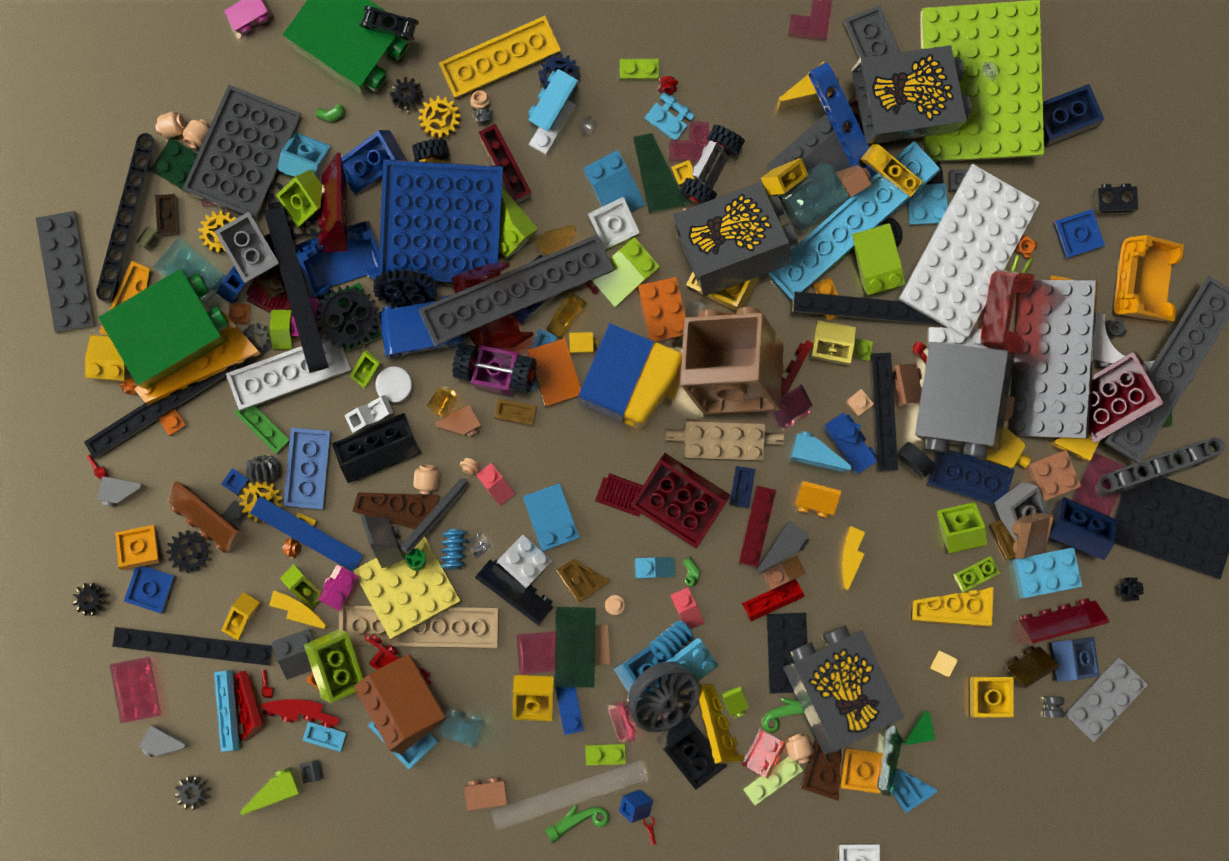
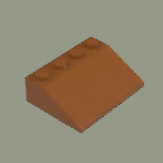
(205, 517)
(400, 704)

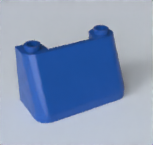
(333, 268)
(406, 333)

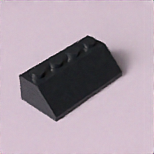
(375, 448)
(514, 593)

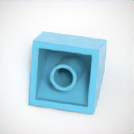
(302, 154)

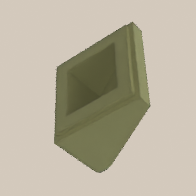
(147, 238)

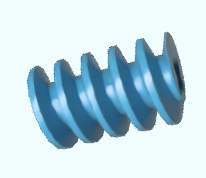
(453, 549)
(671, 640)

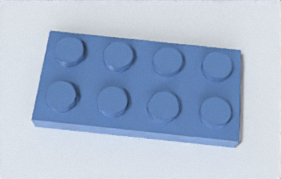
(307, 468)

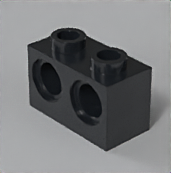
(1117, 204)

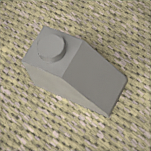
(117, 491)
(160, 742)

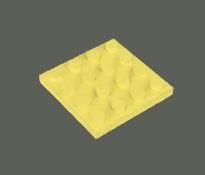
(407, 596)

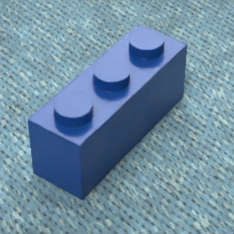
(857, 454)

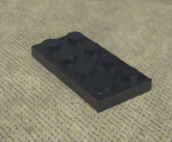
(784, 634)

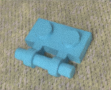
(667, 122)

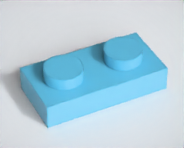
(324, 736)

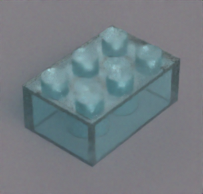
(813, 196)
(183, 256)
(462, 728)

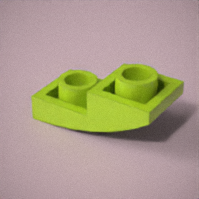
(976, 574)

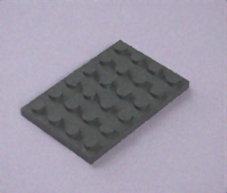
(241, 152)

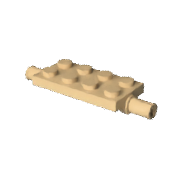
(724, 439)

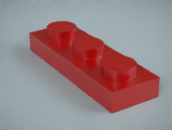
(794, 366)
(773, 600)

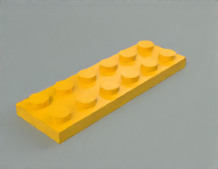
(499, 57)

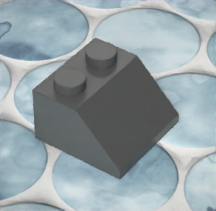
(383, 540)
(292, 654)

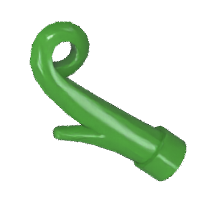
(792, 708)
(571, 821)

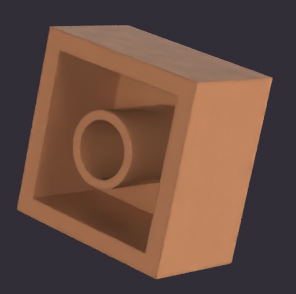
(1054, 475)

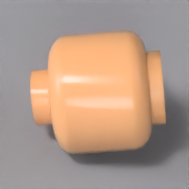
(170, 124)
(195, 133)
(426, 479)
(799, 748)

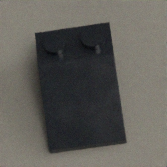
(690, 752)

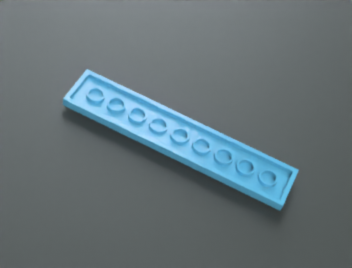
(860, 212)

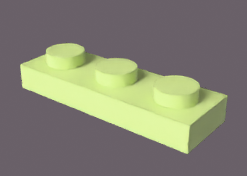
(781, 774)

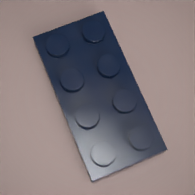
(970, 477)

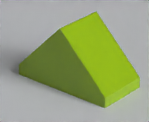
(280, 329)
(365, 369)

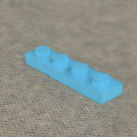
(226, 710)

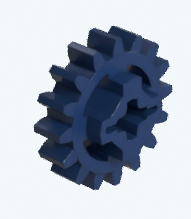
(553, 65)

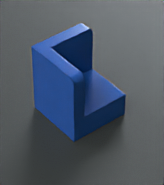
(636, 806)

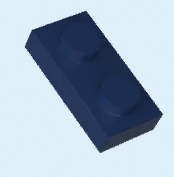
(742, 487)

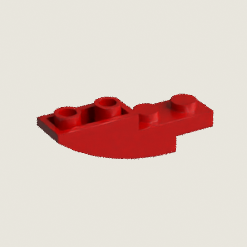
(293, 708)

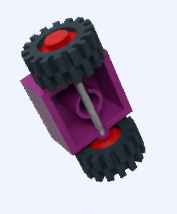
(494, 369)

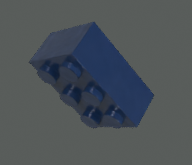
(1070, 114)
(1083, 528)

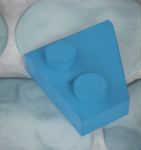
(910, 790)

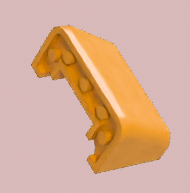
(1145, 278)

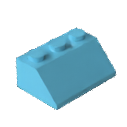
(552, 100)

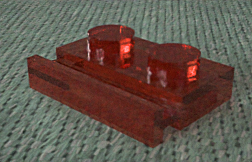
(763, 754)

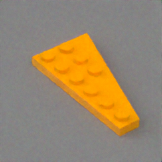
(208, 365)

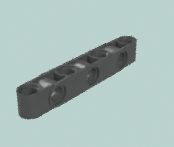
(1159, 467)

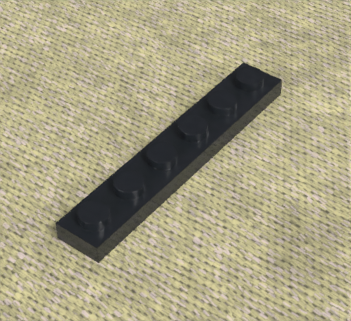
(884, 412)

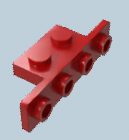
(387, 655)

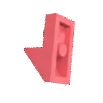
(495, 484)
(687, 608)

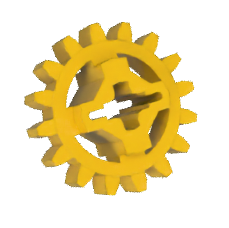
(432, 120)
(209, 230)
(256, 493)

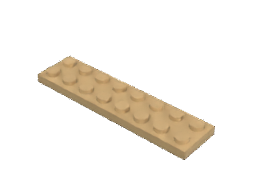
(448, 629)

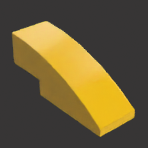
(850, 556)
(296, 610)

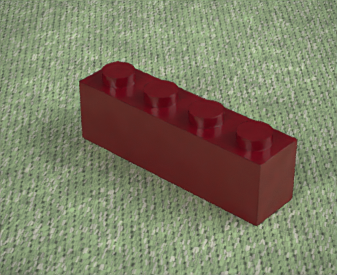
(501, 156)
(757, 526)

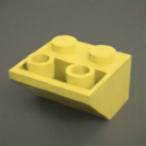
(833, 343)

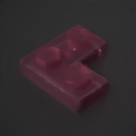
(814, 26)
(690, 150)

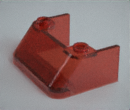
(502, 332)

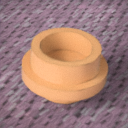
(479, 100)
(469, 466)
(614, 605)

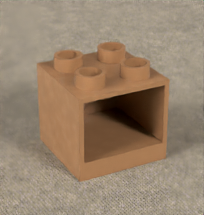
(732, 362)

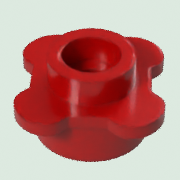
(667, 84)

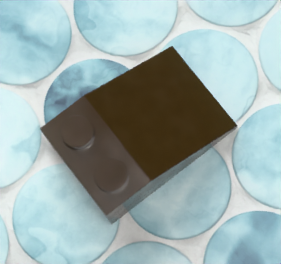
(1030, 667)

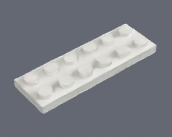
(283, 375)

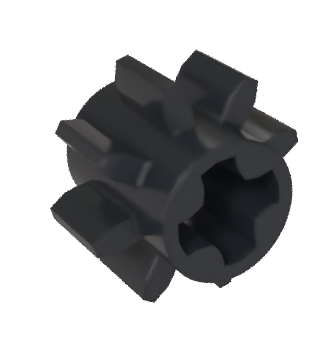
(1131, 589)

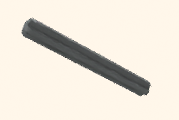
(434, 516)

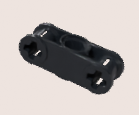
(399, 28)

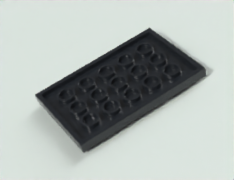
(1175, 525)

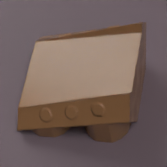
(1032, 534)

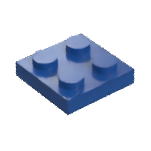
(1079, 233)
(149, 589)

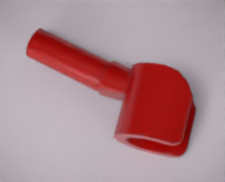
(918, 349)
(98, 472)
(267, 692)
(650, 831)

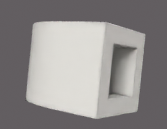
(369, 414)

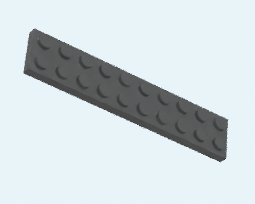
(515, 290)
(1177, 365)

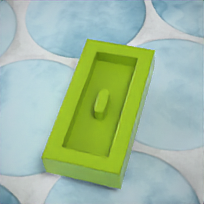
(639, 69)
(605, 754)

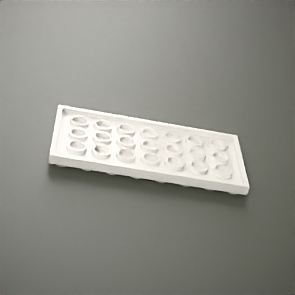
(966, 248)

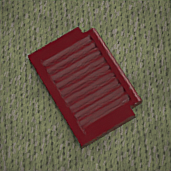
(259, 298)
(618, 493)

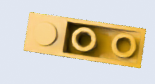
(891, 169)

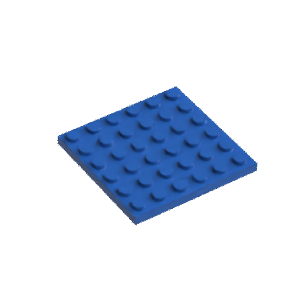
(439, 217)

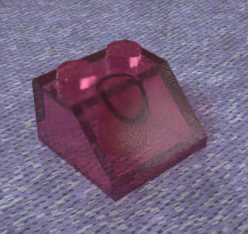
(792, 405)

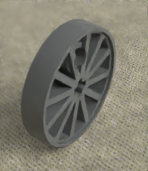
(663, 698)

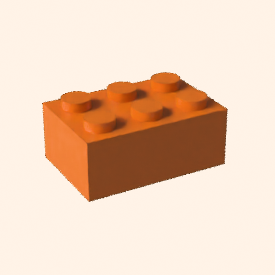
(662, 309)

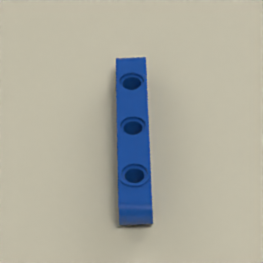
(839, 113)

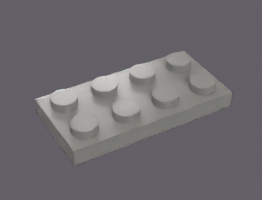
(1105, 699)

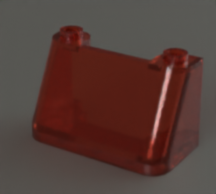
(999, 307)

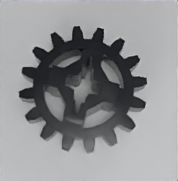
(191, 543)

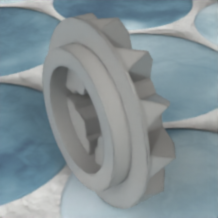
(260, 329)

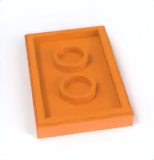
(555, 372)

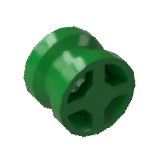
(416, 555)

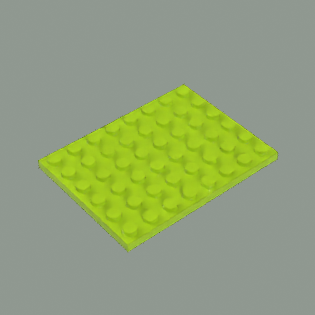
(1005, 111)

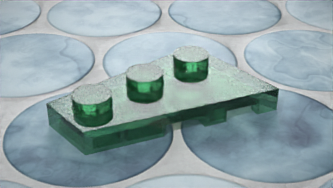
(890, 760)

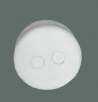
(395, 384)

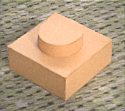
(859, 402)

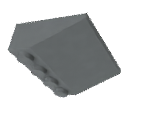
(814, 147)

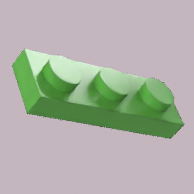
(263, 428)

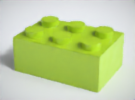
(334, 665)

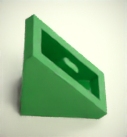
(921, 731)

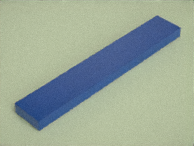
(306, 534)

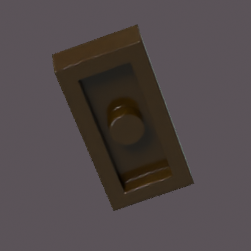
(166, 214)

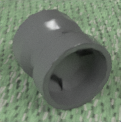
(1054, 711)

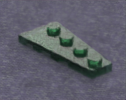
(657, 180)

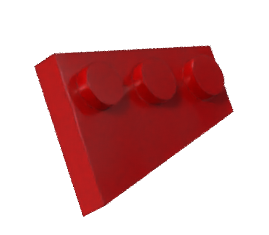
(248, 713)

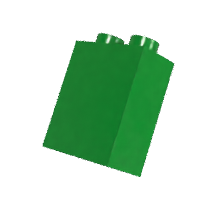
(333, 40)
(165, 327)

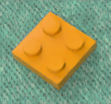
(137, 547)
(861, 770)

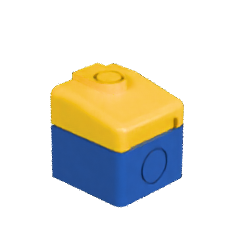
(630, 377)

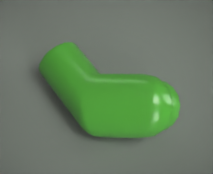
(331, 115)
(693, 572)

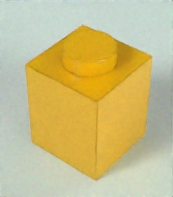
(582, 343)

